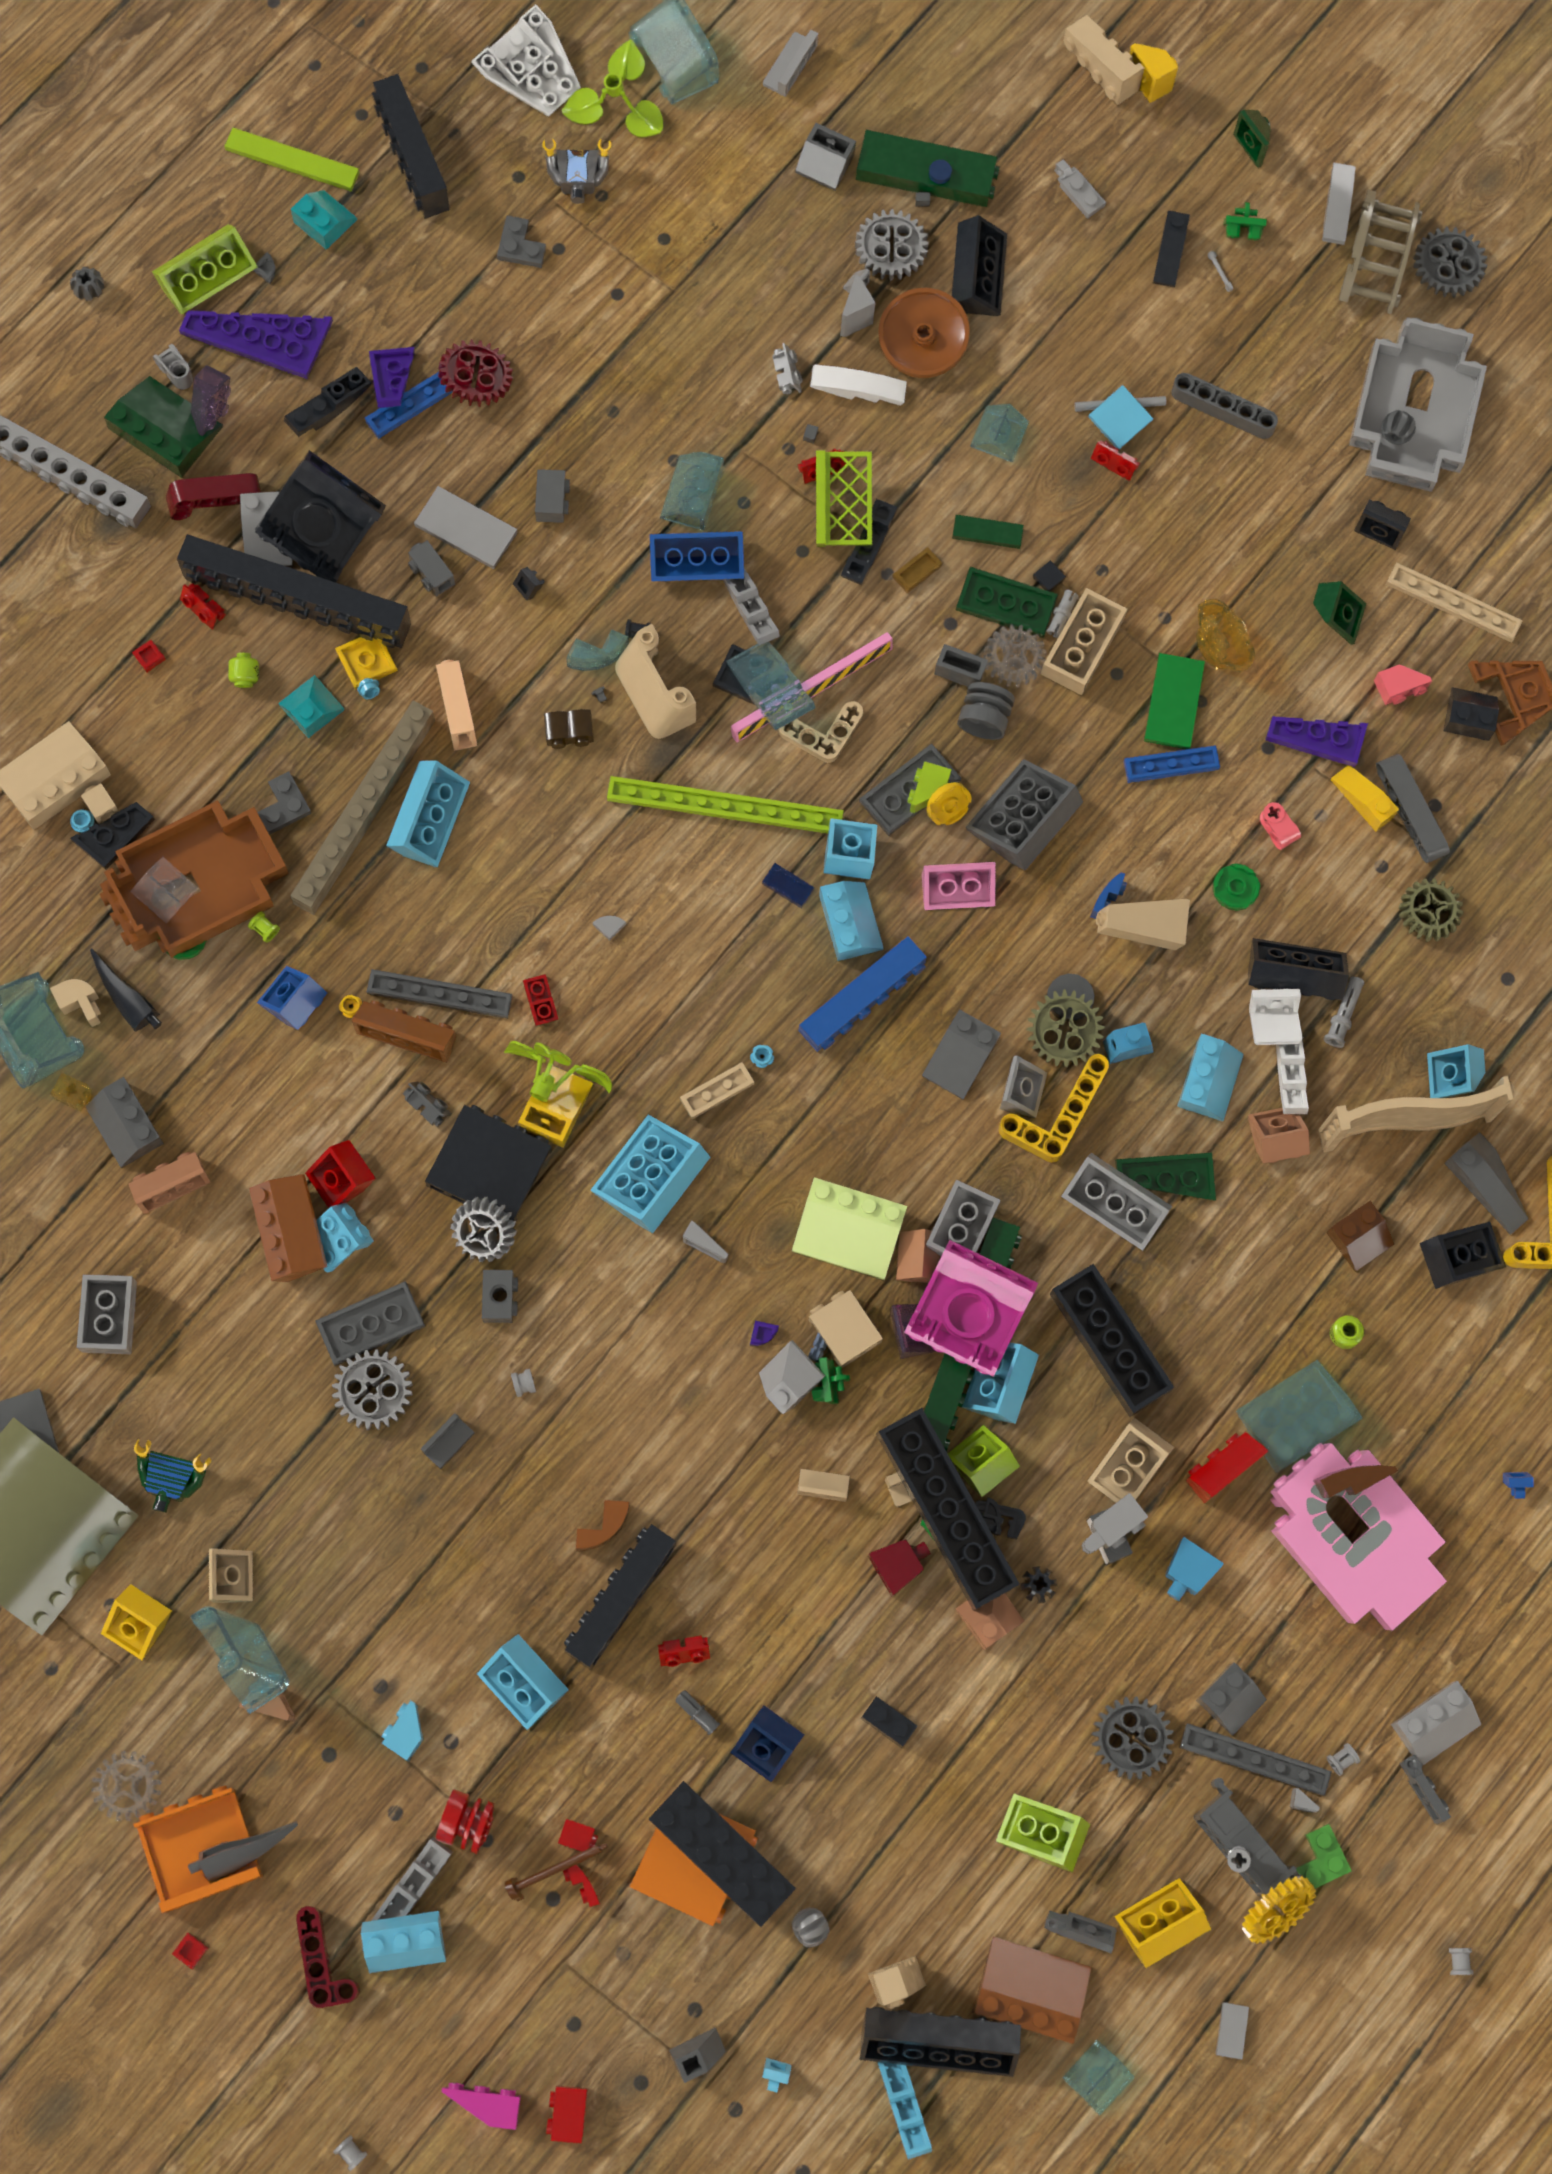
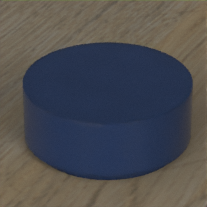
(940, 171)

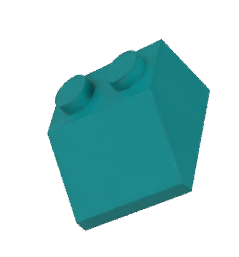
(322, 217)

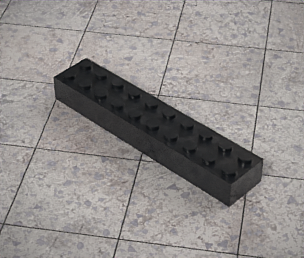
(294, 591)

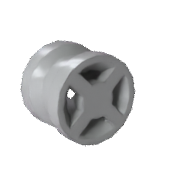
(523, 1382)

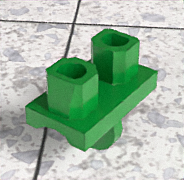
(1254, 225)
(832, 1382)

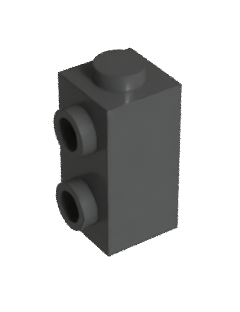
(432, 569)

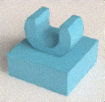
(777, 2073)

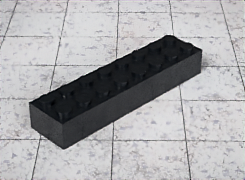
(947, 1509)

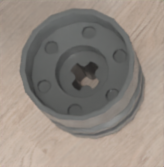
(986, 710)

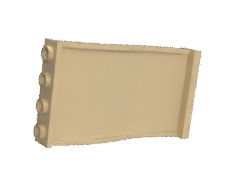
(1415, 1114)

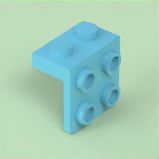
(341, 1234)

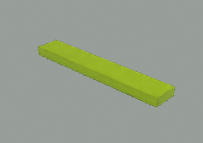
(292, 159)

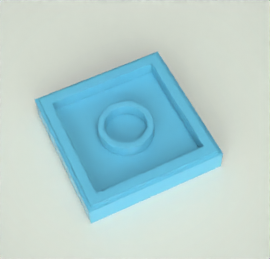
(1120, 417)

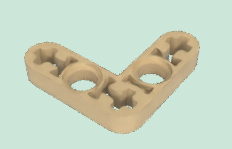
(830, 738)

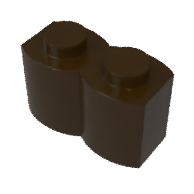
(569, 728)

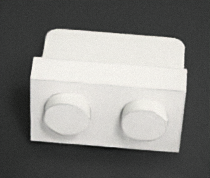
(1275, 1016)

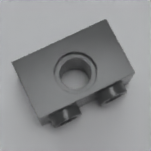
(492, 1283)

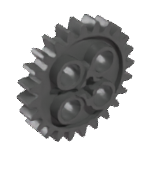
(1450, 262)
(1120, 1757)

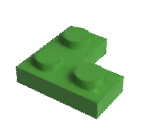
(1329, 1860)

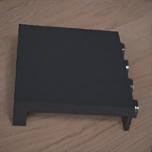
(488, 1160)

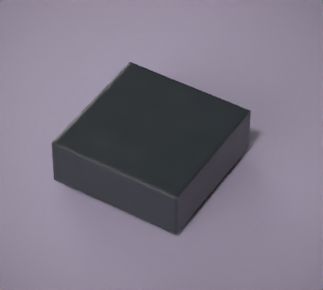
(1049, 576)

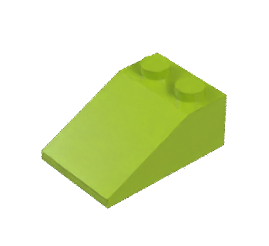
(1043, 1832)

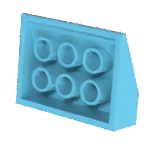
(651, 1173)

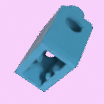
(1129, 1042)
(1190, 1569)

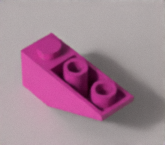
(493, 2109)

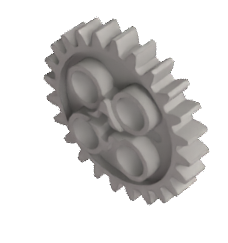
(912, 245)
(358, 1373)

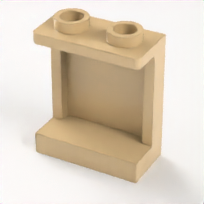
(845, 1328)

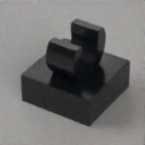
(527, 583)

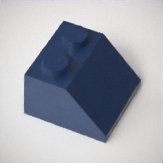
(767, 1743)

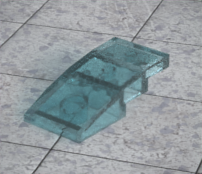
(771, 684)

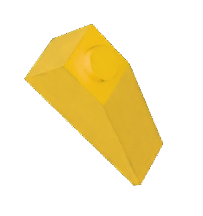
(1365, 797)

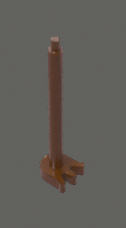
(514, 1886)

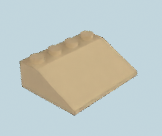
(52, 775)

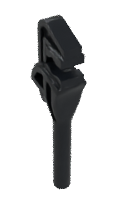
(992, 1513)

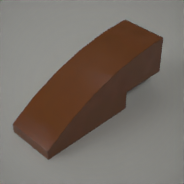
(1352, 1479)

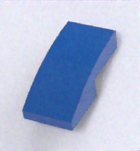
(1110, 892)

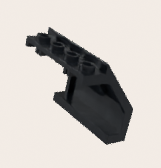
(319, 518)

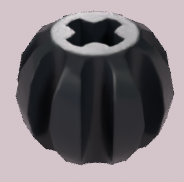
(1044, 1581)

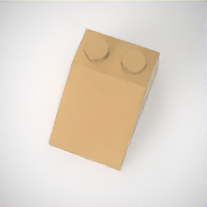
(1130, 1462)

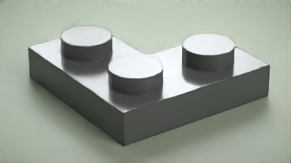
(514, 246)
(289, 807)

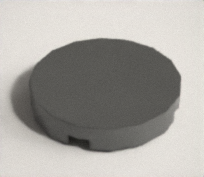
(1070, 983)

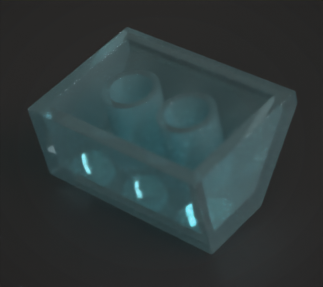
(693, 489)

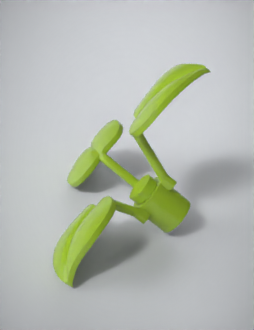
(624, 64)
(545, 1084)

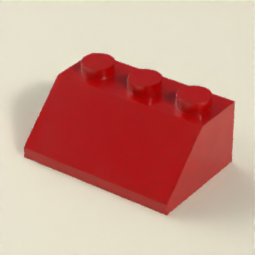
(1225, 1465)

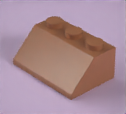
(168, 1182)

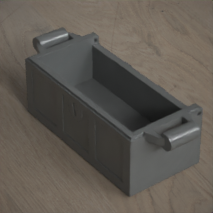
(1230, 1828)

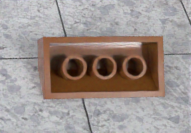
(404, 1030)
(288, 1228)

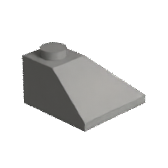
(789, 1377)

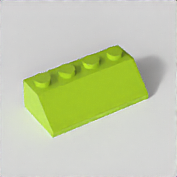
(205, 269)

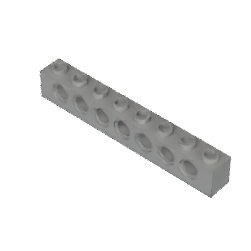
(129, 514)

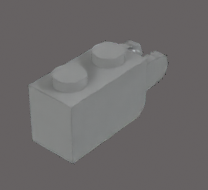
(1114, 1524)

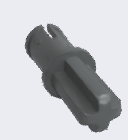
(697, 1712)

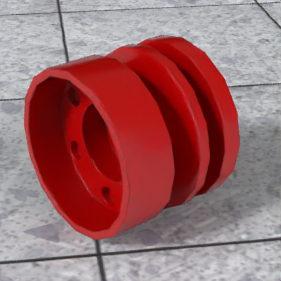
(465, 1821)

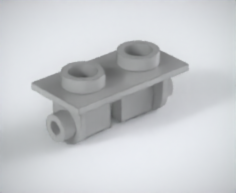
(791, 377)

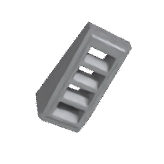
(700, 1240)

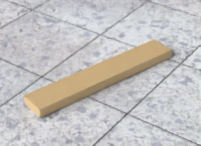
(1454, 602)

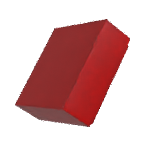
(148, 656)
(190, 1951)

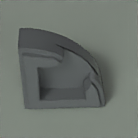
(266, 268)

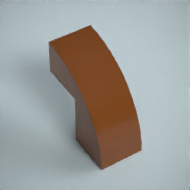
(614, 1518)

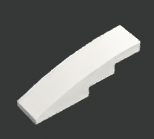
(858, 383)
(1292, 1078)

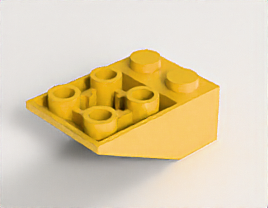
(558, 1115)

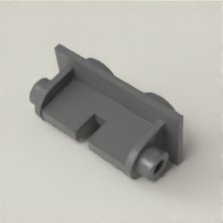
(434, 1108)

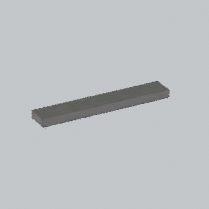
(439, 993)
(1255, 1759)

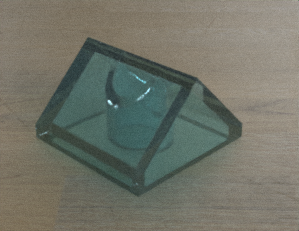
(1000, 431)
(1098, 2077)

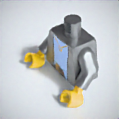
(577, 169)

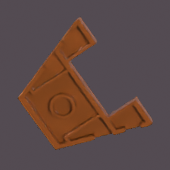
(1525, 688)

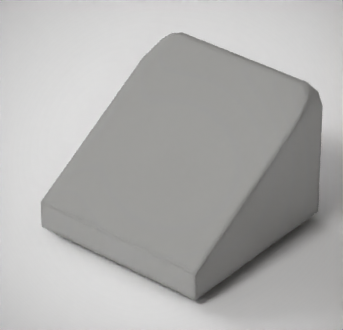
(865, 276)
(1301, 1802)

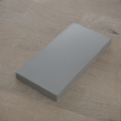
(465, 527)

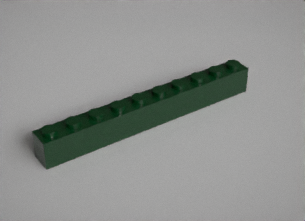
(953, 1375)

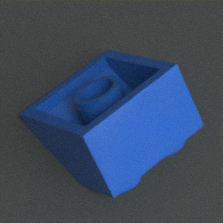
(292, 997)

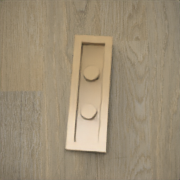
(717, 1090)

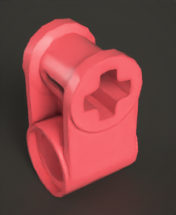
(1280, 829)

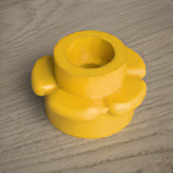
(350, 1000)

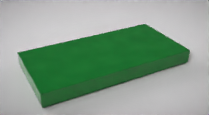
(1174, 701)

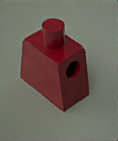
(898, 1564)

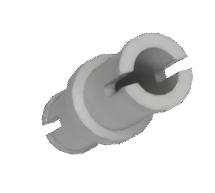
(1062, 613)

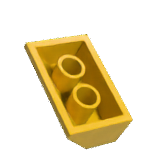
(1163, 1922)

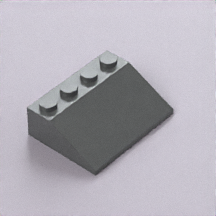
(1025, 813)

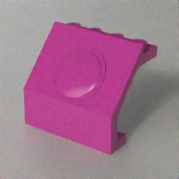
(971, 1308)

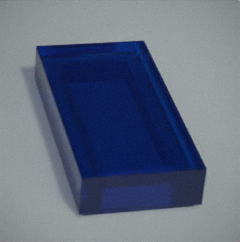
(788, 885)

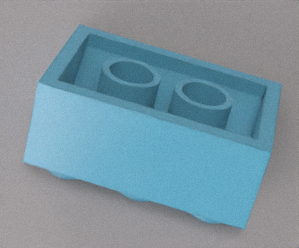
(850, 919)
(1210, 1077)
(1004, 1393)
(522, 1681)
(403, 1942)

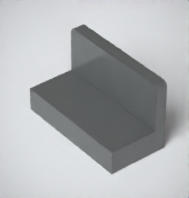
(447, 1441)

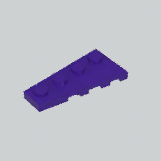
(1331, 741)

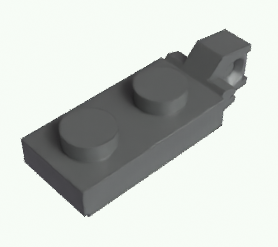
(1425, 1789)
(1082, 1930)

